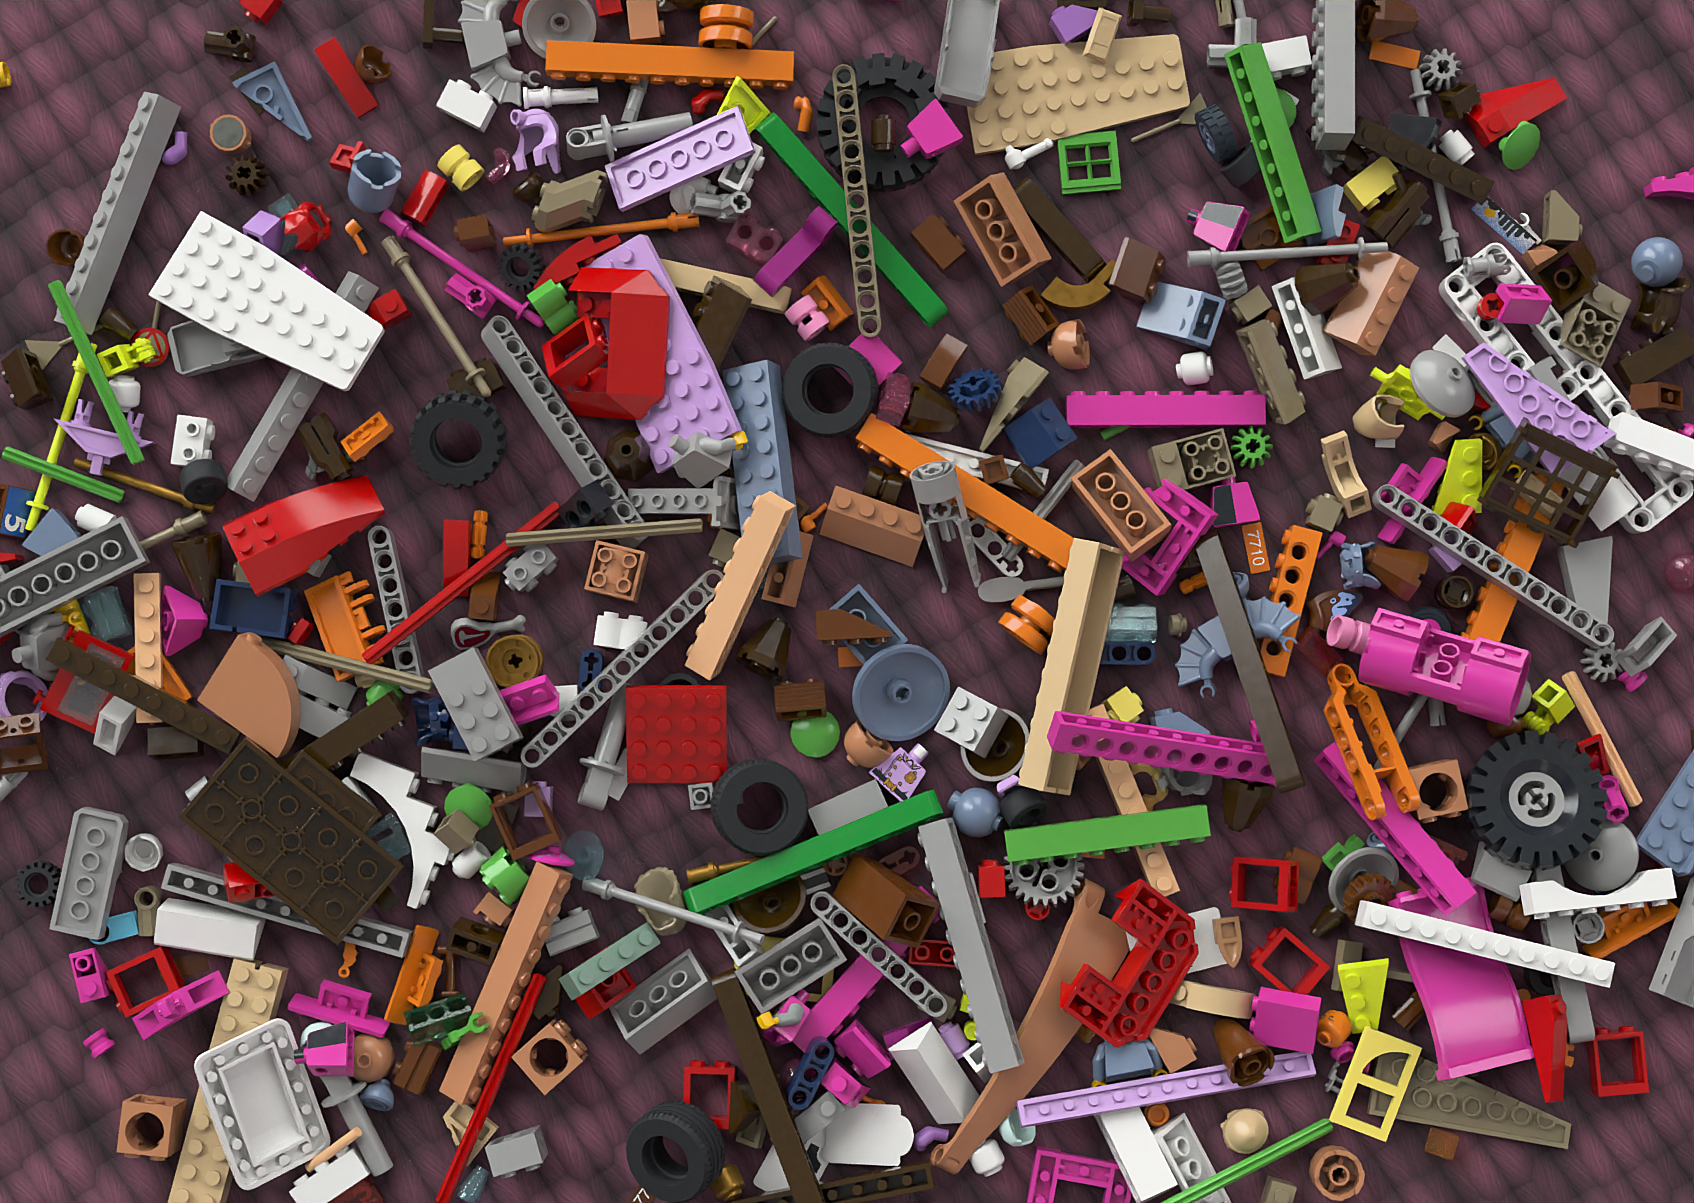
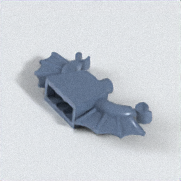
(1202, 654)

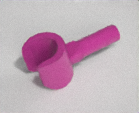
(1335, 538)

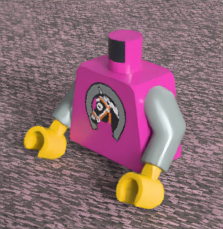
(785, 1019)

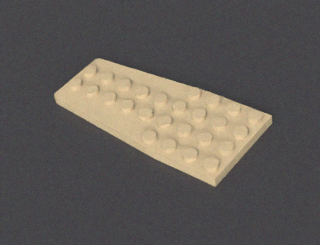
(1063, 94)

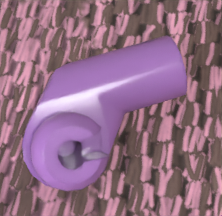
(176, 152)

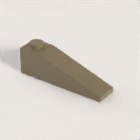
(1019, 387)

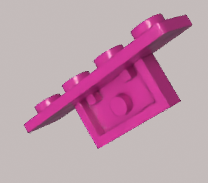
(1414, 485)
(340, 1004)

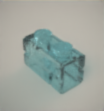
(107, 614)
(1132, 624)

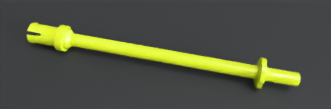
(38, 504)

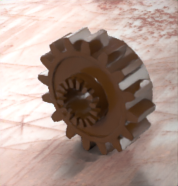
(1367, 888)

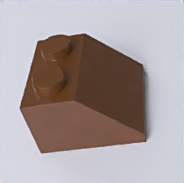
(1137, 271)

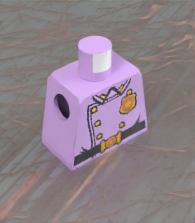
(901, 772)

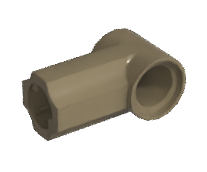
(146, 911)

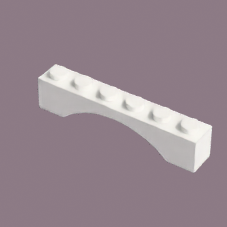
(1550, 897)

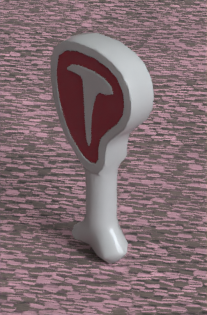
(470, 633)

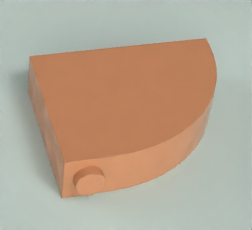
(256, 694)

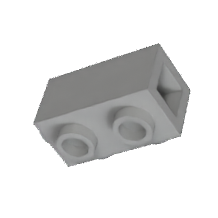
(525, 570)

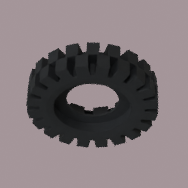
(874, 79)

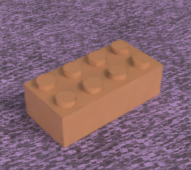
(1002, 229)
(1121, 505)

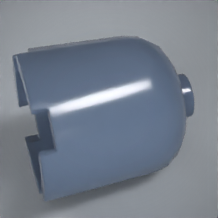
(373, 181)

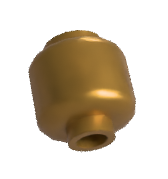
(728, 1184)

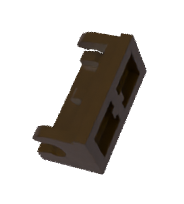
(173, 744)

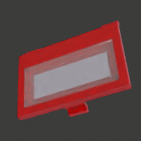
(75, 698)

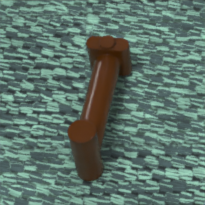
(450, 989)

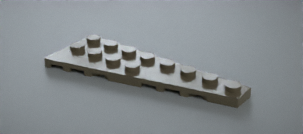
(1463, 1105)

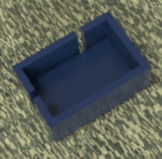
(241, 611)

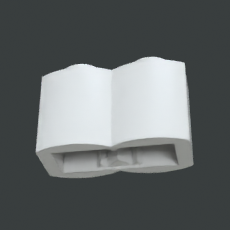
(618, 632)

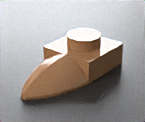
(1229, 938)

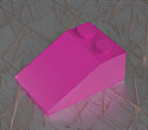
(862, 1049)

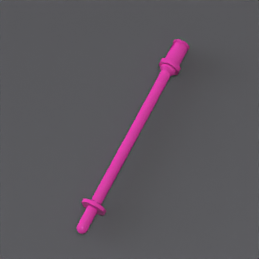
(405, 229)

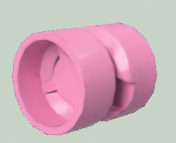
(802, 311)
(1347, 633)

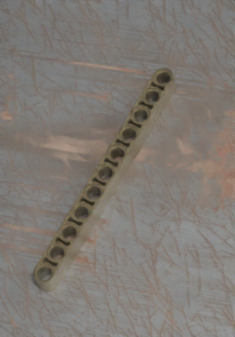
(852, 190)

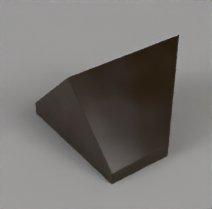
(743, 1106)

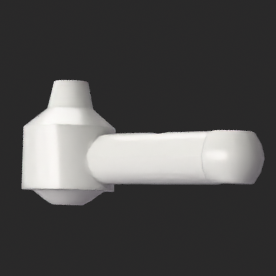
(1015, 158)

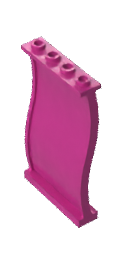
(1465, 996)

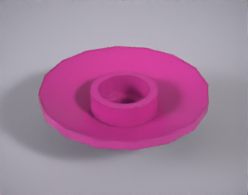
(552, 856)

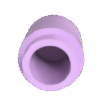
(954, 1039)

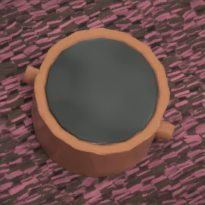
(230, 135)

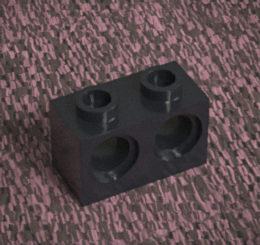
(586, 506)

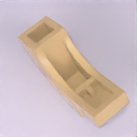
(1343, 475)
(1214, 999)

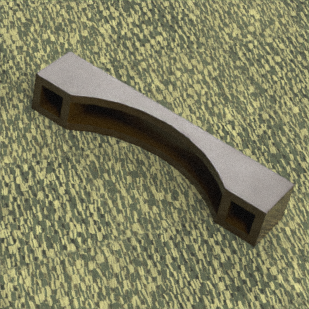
(1421, 160)

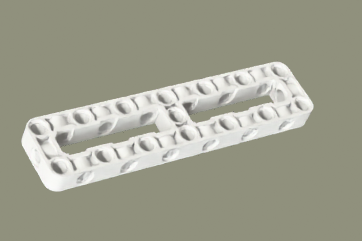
(1597, 388)

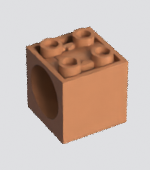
(616, 571)
(1455, 799)
(544, 1077)
(170, 1112)

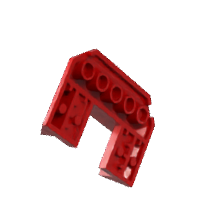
(636, 343)
(1149, 976)

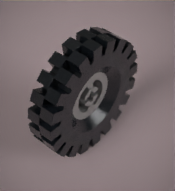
(1561, 780)

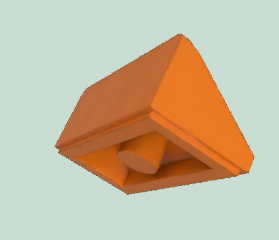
(828, 301)

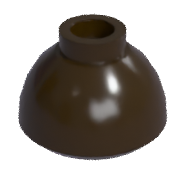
(529, 188)

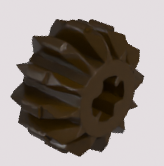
(237, 177)

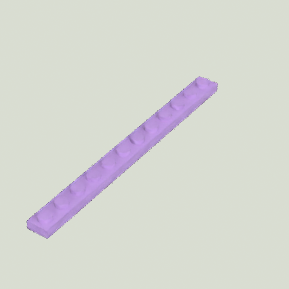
(1153, 1091)

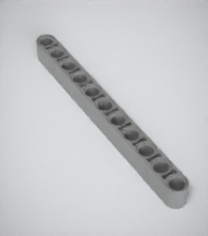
(557, 421)
(1504, 567)
(616, 679)
(1559, 934)

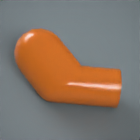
(806, 113)

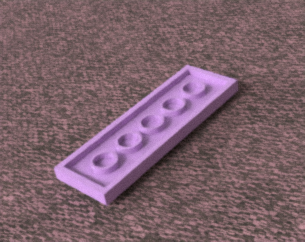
(680, 159)

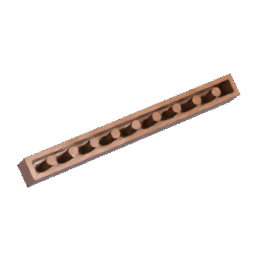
(507, 982)

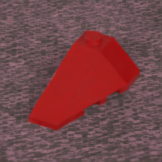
(1505, 108)
(1548, 1034)

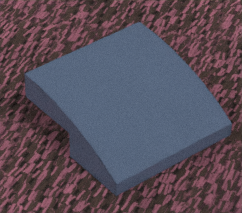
(1330, 219)

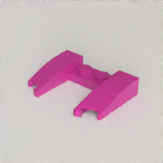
(1193, 521)
(1053, 1164)

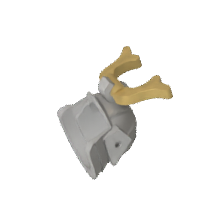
(1185, 782)

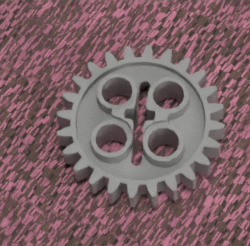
(1064, 877)

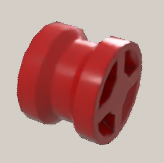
(1486, 310)
(1036, 913)

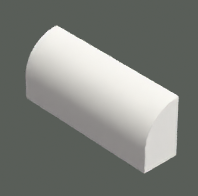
(1311, 345)
(1613, 502)
(1136, 1153)

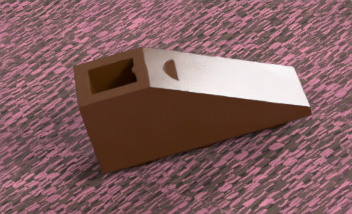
(841, 625)

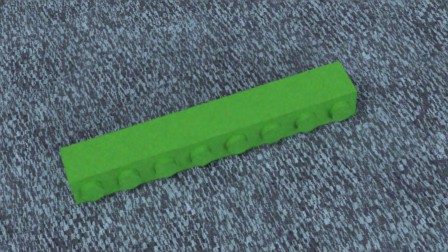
(1272, 142)
(1107, 833)

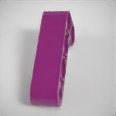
(797, 252)

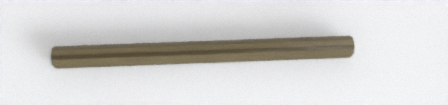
(604, 532)
(349, 665)

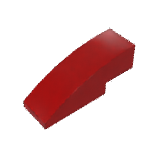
(346, 77)
(456, 551)

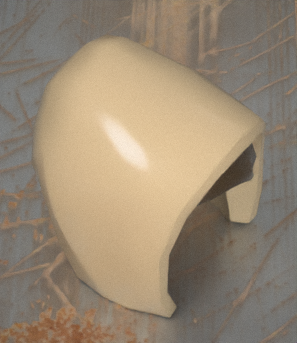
(1377, 417)

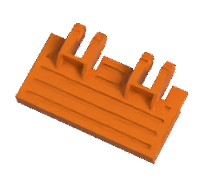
(343, 619)

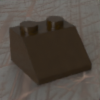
(1567, 275)
(26, 379)

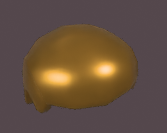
(1490, 449)

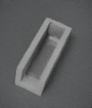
(1646, 646)

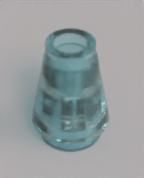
(473, 1185)

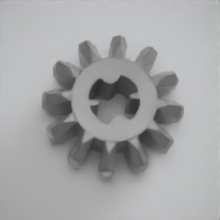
(1449, 74)
(1230, 279)
(1594, 663)

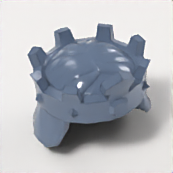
(1354, 568)

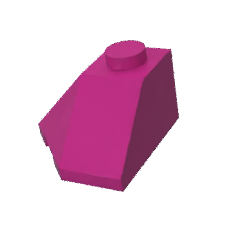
(181, 620)

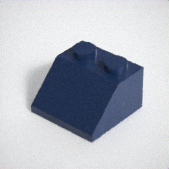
(1039, 433)

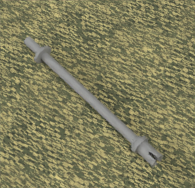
(1449, 235)
(1214, 257)
(608, 890)

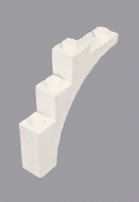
(417, 816)

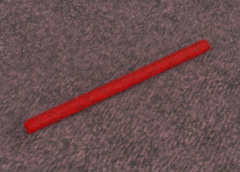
(456, 588)
(491, 1088)

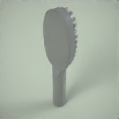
(1008, 588)

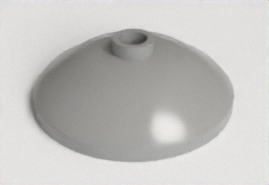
(540, 23)
(1442, 383)
(1617, 859)
(1359, 863)

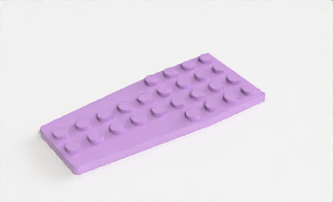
(693, 388)

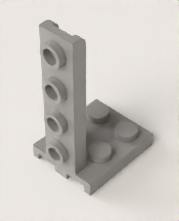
(718, 501)

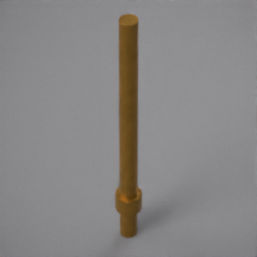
(146, 486)

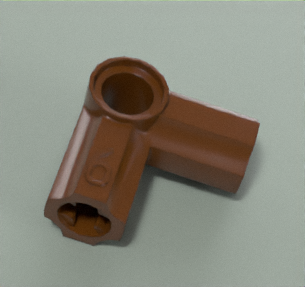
(1409, 1011)

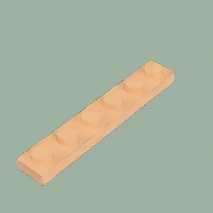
(148, 634)

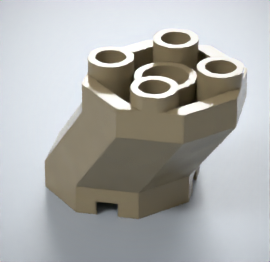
(569, 201)

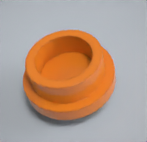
(1156, 1114)

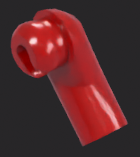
(704, 97)

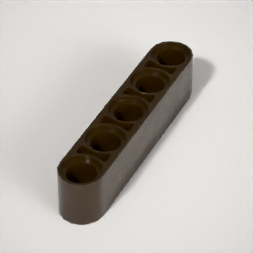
(1059, 231)

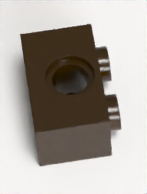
(475, 941)

